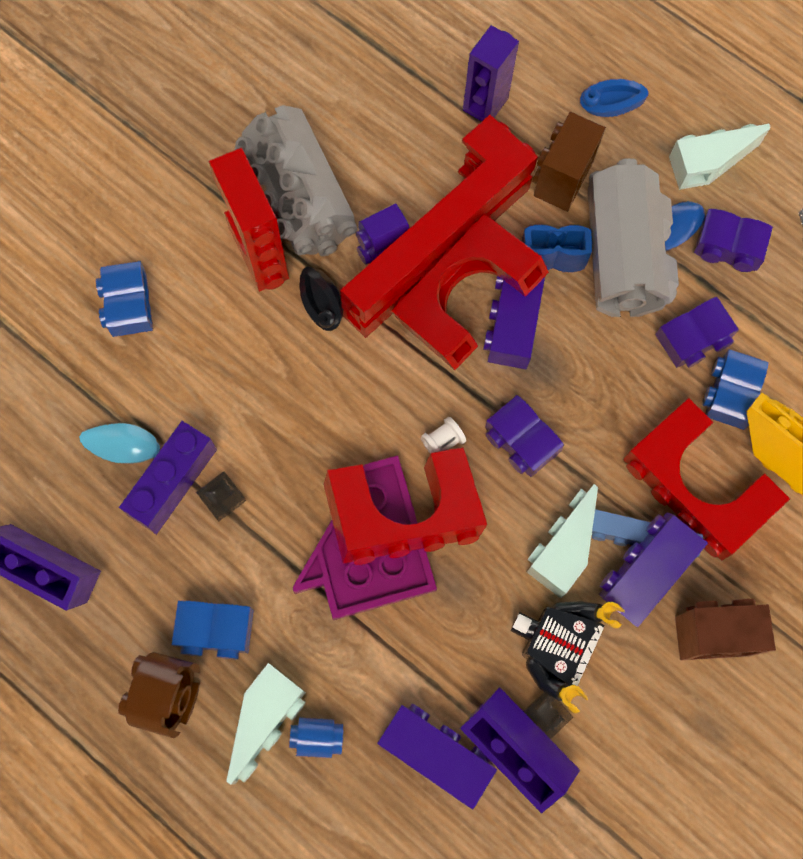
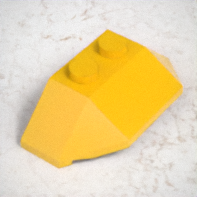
(777, 439)

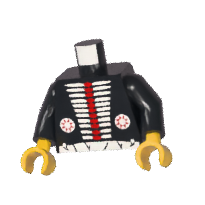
(563, 645)

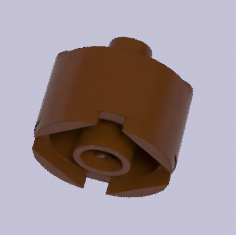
(160, 694)

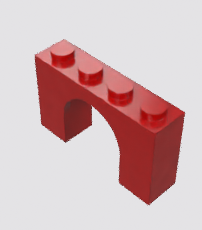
(250, 219)
(482, 249)
(658, 465)
(368, 534)

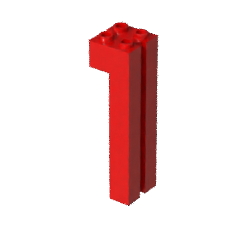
(494, 177)

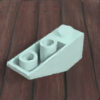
(706, 157)
(568, 551)
(263, 711)

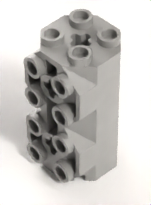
(297, 181)
(628, 240)

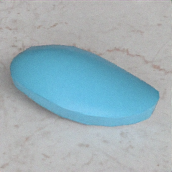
(120, 443)

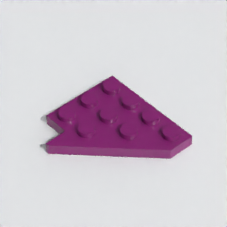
(386, 579)

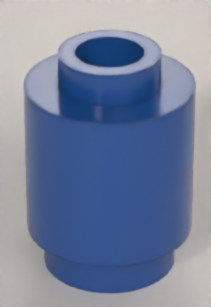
(316, 737)

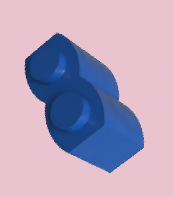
(561, 248)
(125, 299)
(735, 388)
(212, 627)

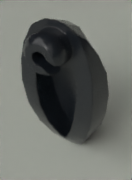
(320, 298)

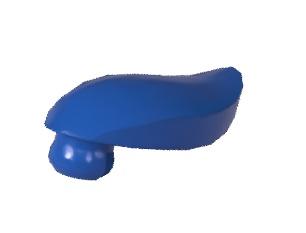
(613, 97)
(686, 221)

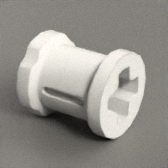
(444, 437)

